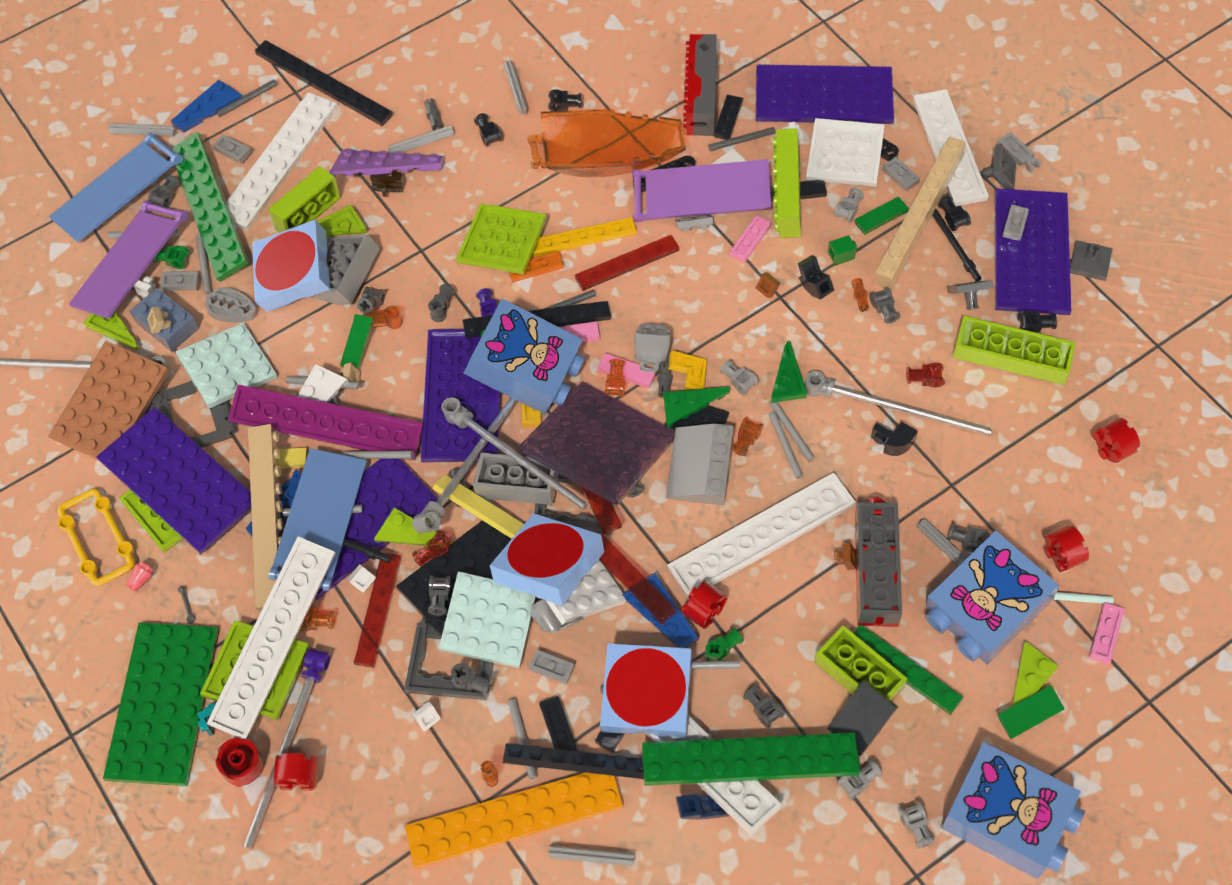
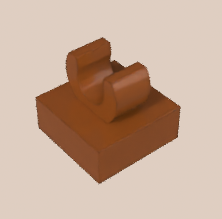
(767, 285)
(846, 557)

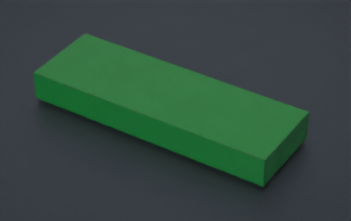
(881, 215)
(357, 340)

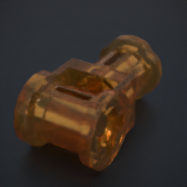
(615, 381)
(747, 435)
(315, 618)

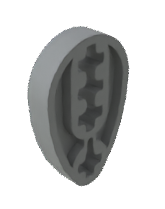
(233, 314)

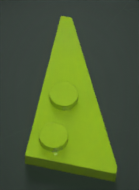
(343, 223)
(111, 328)
(399, 529)
(1033, 673)

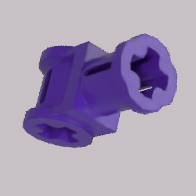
(487, 304)

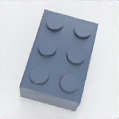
(181, 326)

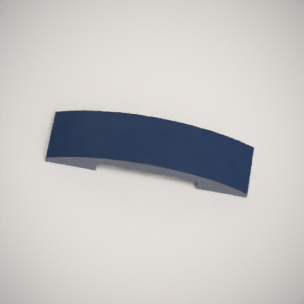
(699, 807)

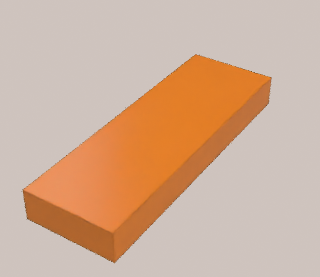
(539, 266)

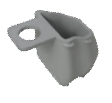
(651, 345)
(547, 619)

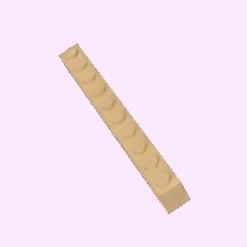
(920, 213)
(264, 506)

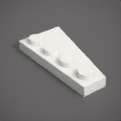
(321, 385)

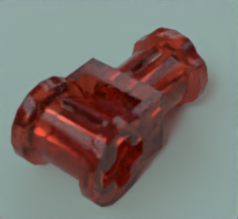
(926, 375)
(433, 548)

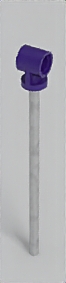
(315, 661)

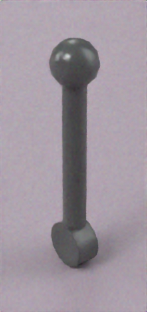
(190, 618)

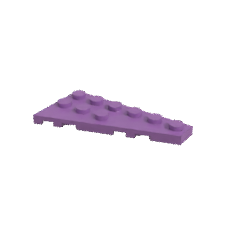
(381, 162)

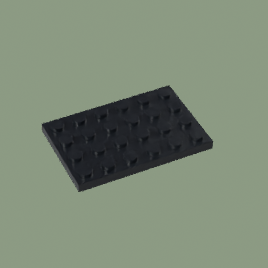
(468, 554)

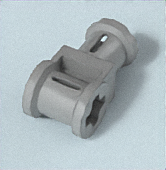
(848, 206)
(740, 378)
(857, 784)
(916, 822)

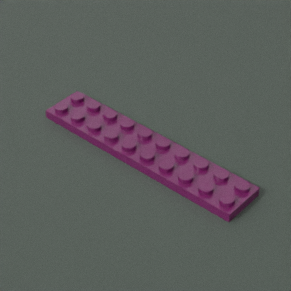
(324, 421)

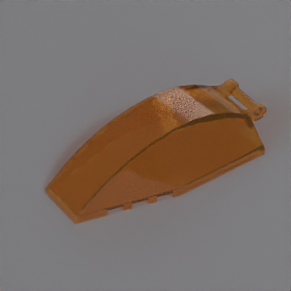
(604, 142)

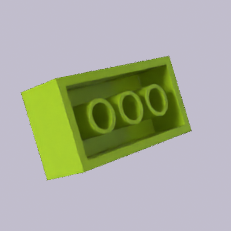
(305, 201)
(852, 661)

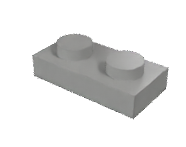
(232, 148)
(901, 174)
(701, 221)
(1015, 222)
(179, 281)
(551, 667)

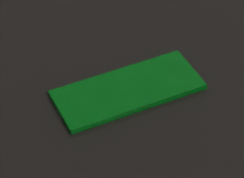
(1030, 712)

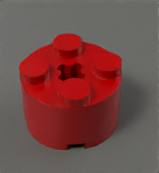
(1116, 440)
(1066, 548)
(704, 604)
(245, 771)
(295, 771)

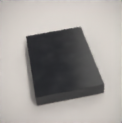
(705, 416)
(864, 715)

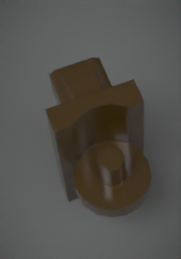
(387, 184)

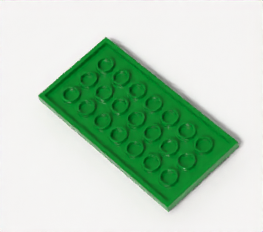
(160, 705)

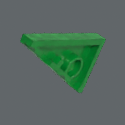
(789, 380)
(684, 403)

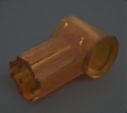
(388, 317)

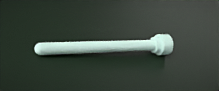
(1083, 598)

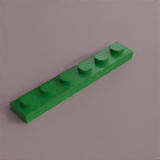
(918, 678)

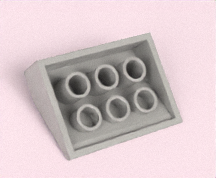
(348, 265)
(700, 463)

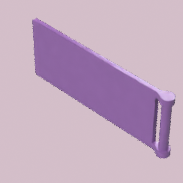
(703, 190)
(127, 260)

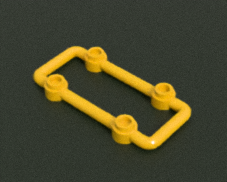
(124, 548)

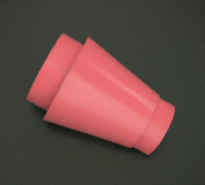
(139, 576)

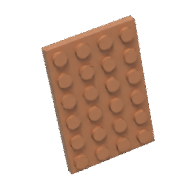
(108, 400)

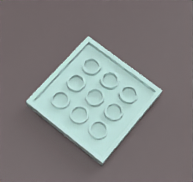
(223, 362)
(487, 621)

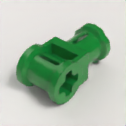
(173, 256)
(722, 645)

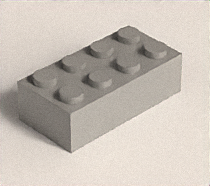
(505, 479)

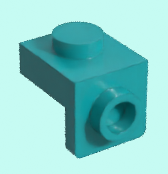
(204, 716)

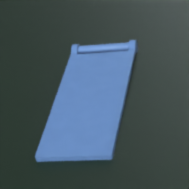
(114, 188)
(321, 506)

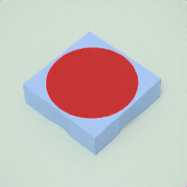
(290, 266)
(547, 559)
(646, 690)

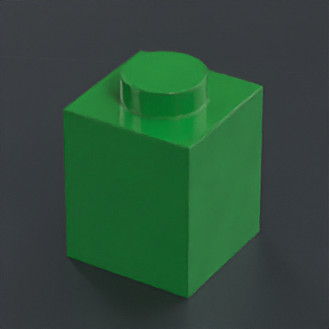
(842, 250)

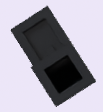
(813, 280)
(895, 442)

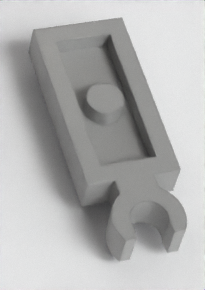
(1019, 152)

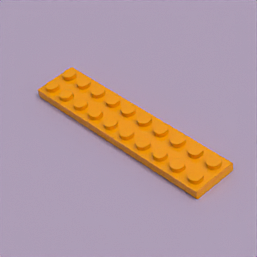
(511, 817)

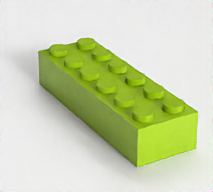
(787, 183)
(1014, 350)

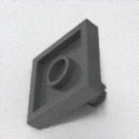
(1003, 168)
(1091, 260)
(970, 291)

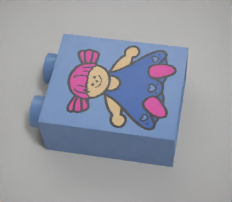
(525, 357)
(990, 598)
(1014, 812)

